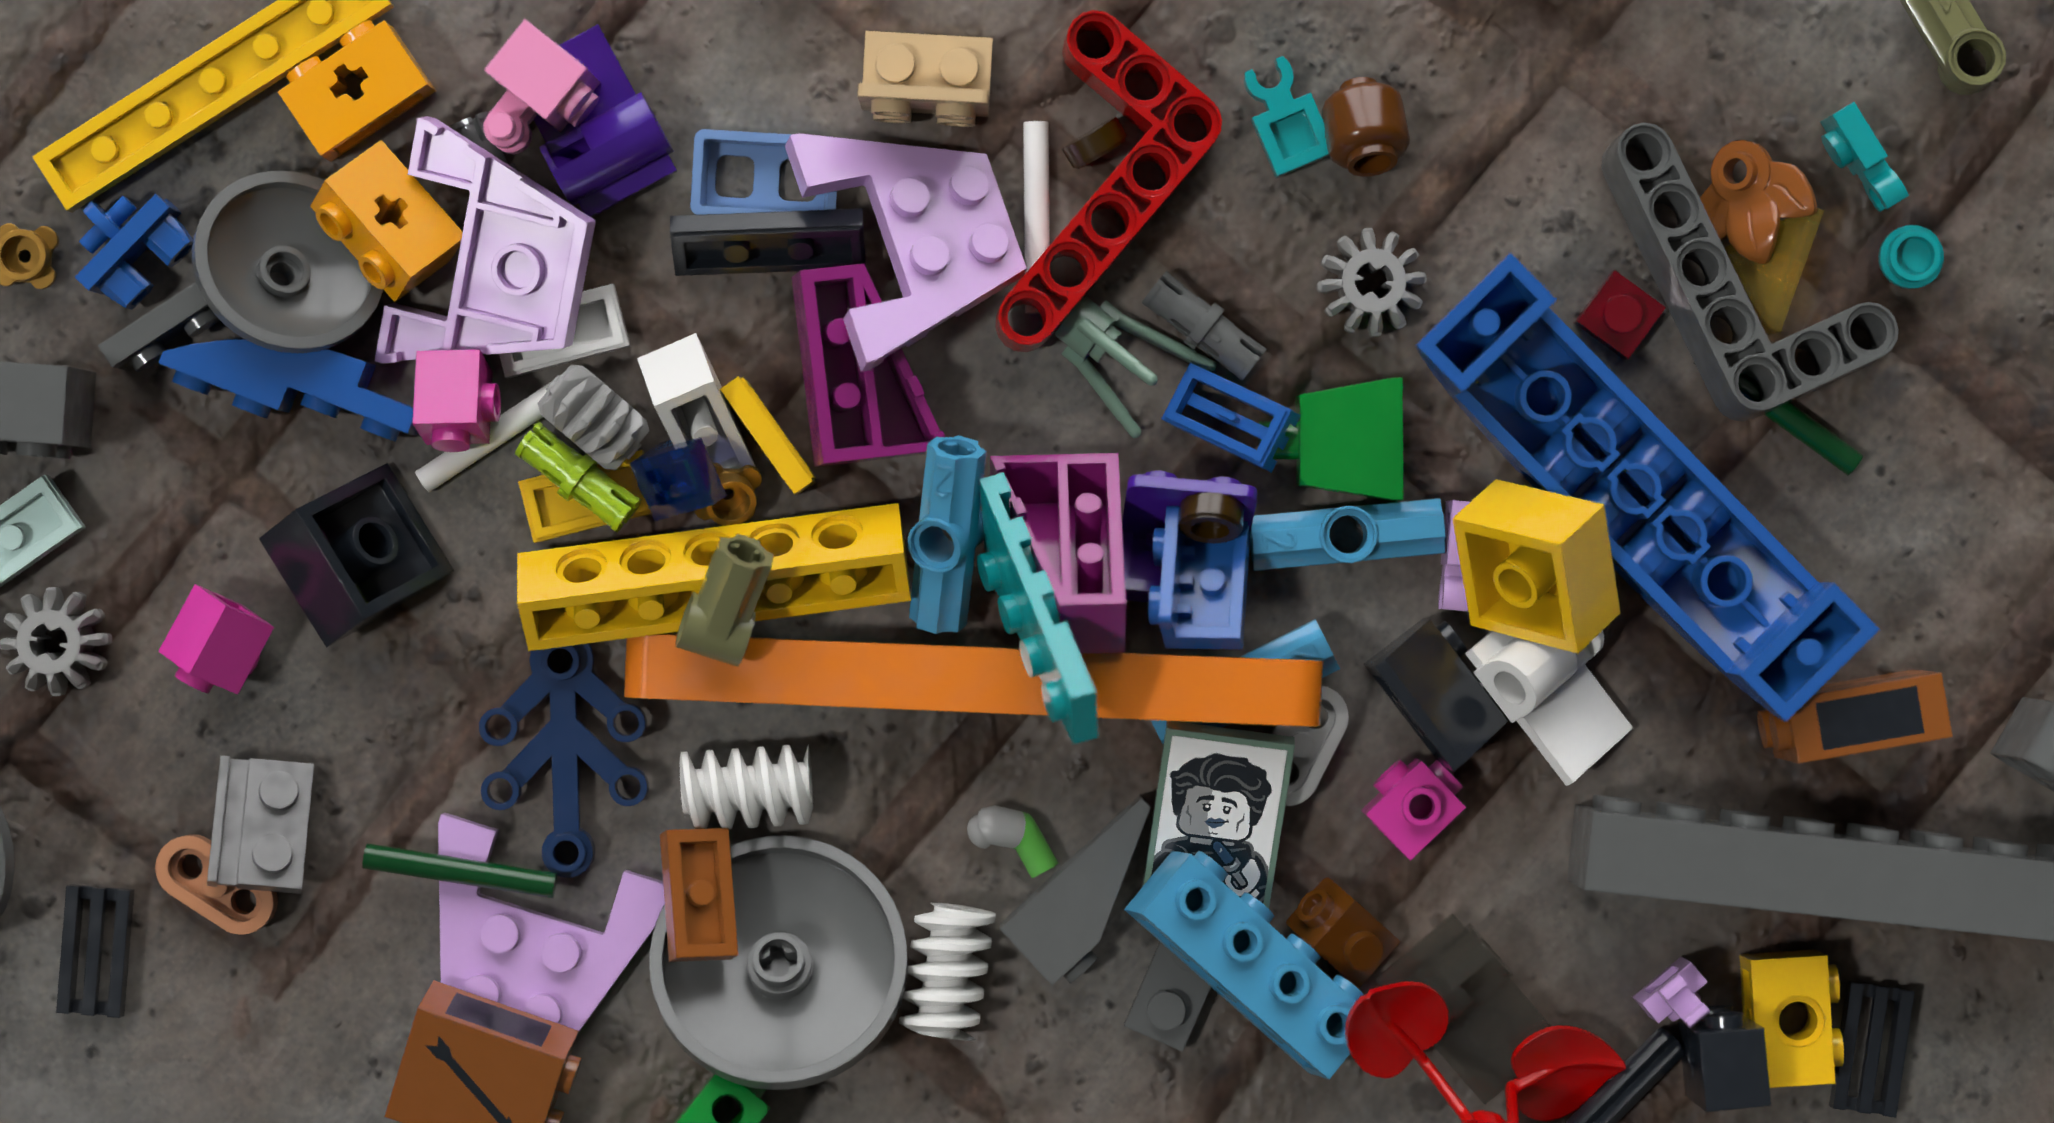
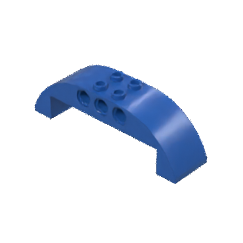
(1668, 518)

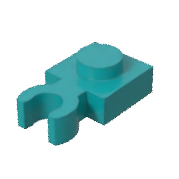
(1290, 128)
(1854, 145)

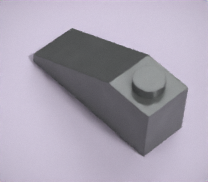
(1071, 908)

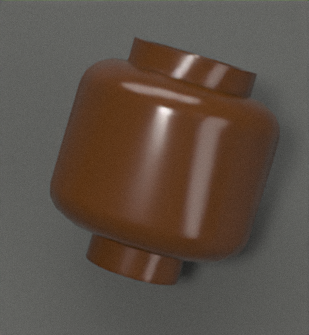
(1365, 126)

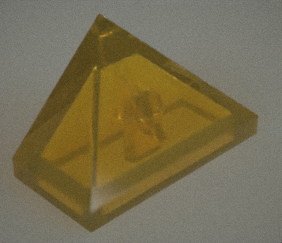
(1774, 284)

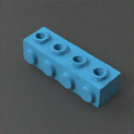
(1247, 959)

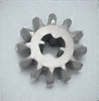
(1369, 304)
(593, 417)
(55, 615)

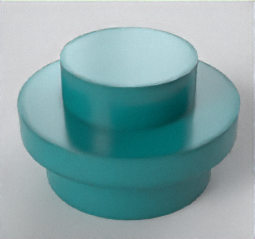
(1911, 256)

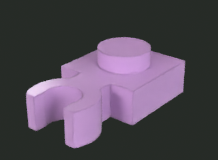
(1451, 588)

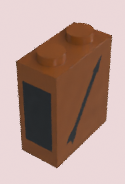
(1861, 717)
(481, 1063)

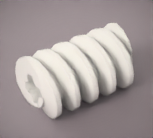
(746, 788)
(947, 971)

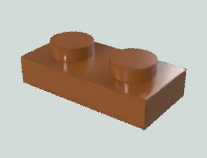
(698, 894)

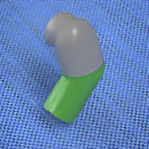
(1012, 830)

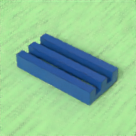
(1271, 437)

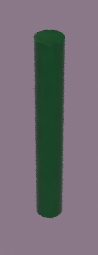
(1806, 429)
(459, 870)

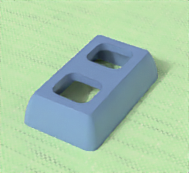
(767, 153)

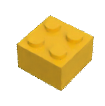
(1537, 565)

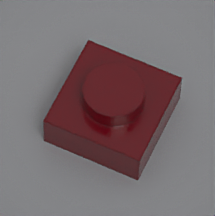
(1619, 315)

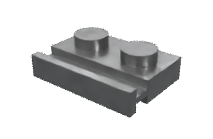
(260, 824)

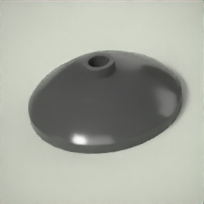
(268, 228)

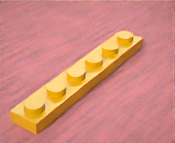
(196, 94)

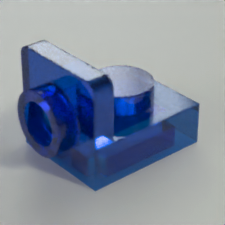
(677, 478)

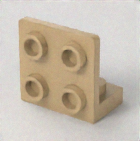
(926, 76)

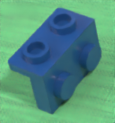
(1200, 588)

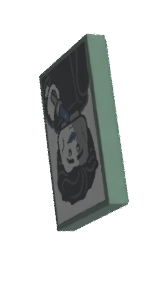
(1222, 797)

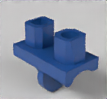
(111, 268)

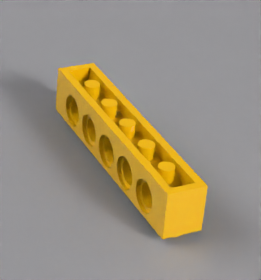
(646, 581)

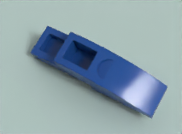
(272, 379)

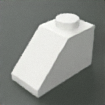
(691, 401)

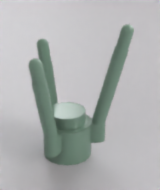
(1092, 333)

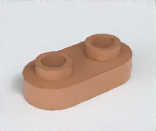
(213, 903)

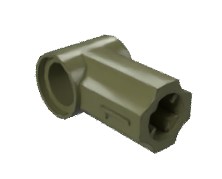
(1952, 26)
(723, 614)

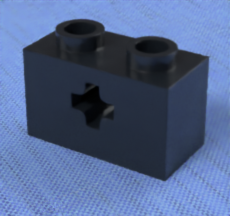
(1725, 1061)

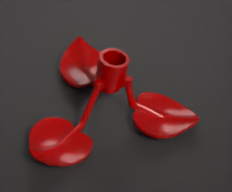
(1553, 1066)

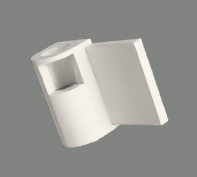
(1551, 699)

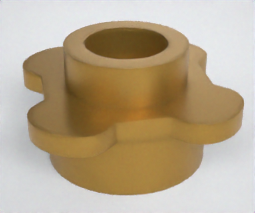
(39, 244)
(738, 505)

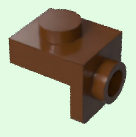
(1342, 931)

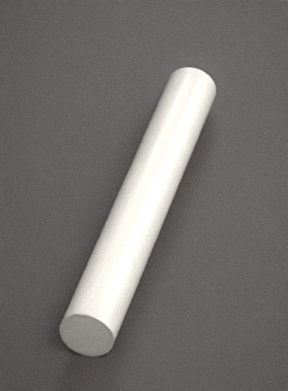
(1036, 193)
(509, 425)

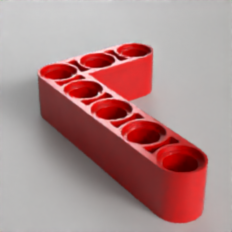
(1119, 190)

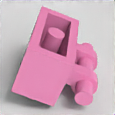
(537, 81)

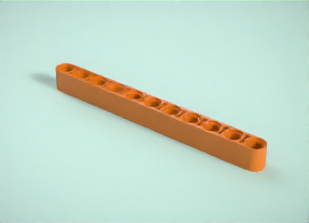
(976, 680)

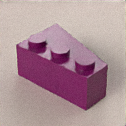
(852, 411)
(1076, 537)

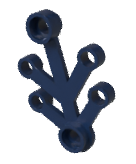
(564, 740)

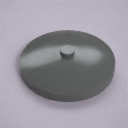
(811, 974)

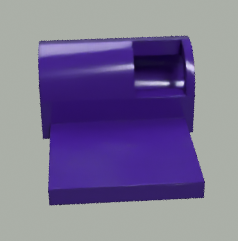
(616, 146)

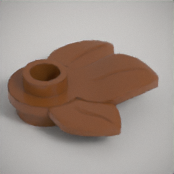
(1753, 208)

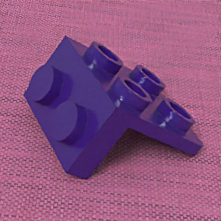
(1146, 509)

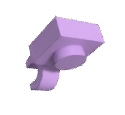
(1674, 994)

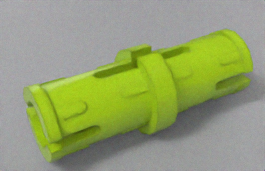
(577, 477)

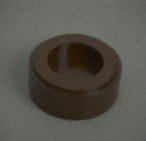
(1095, 143)
(1211, 517)

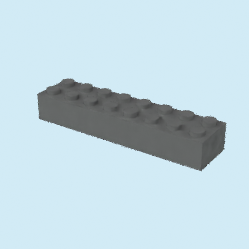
(1812, 869)

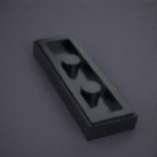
(766, 241)

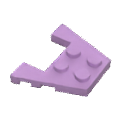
(938, 225)
(515, 265)
(530, 956)

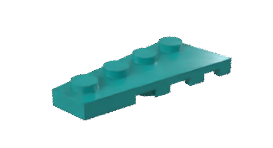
(1030, 609)

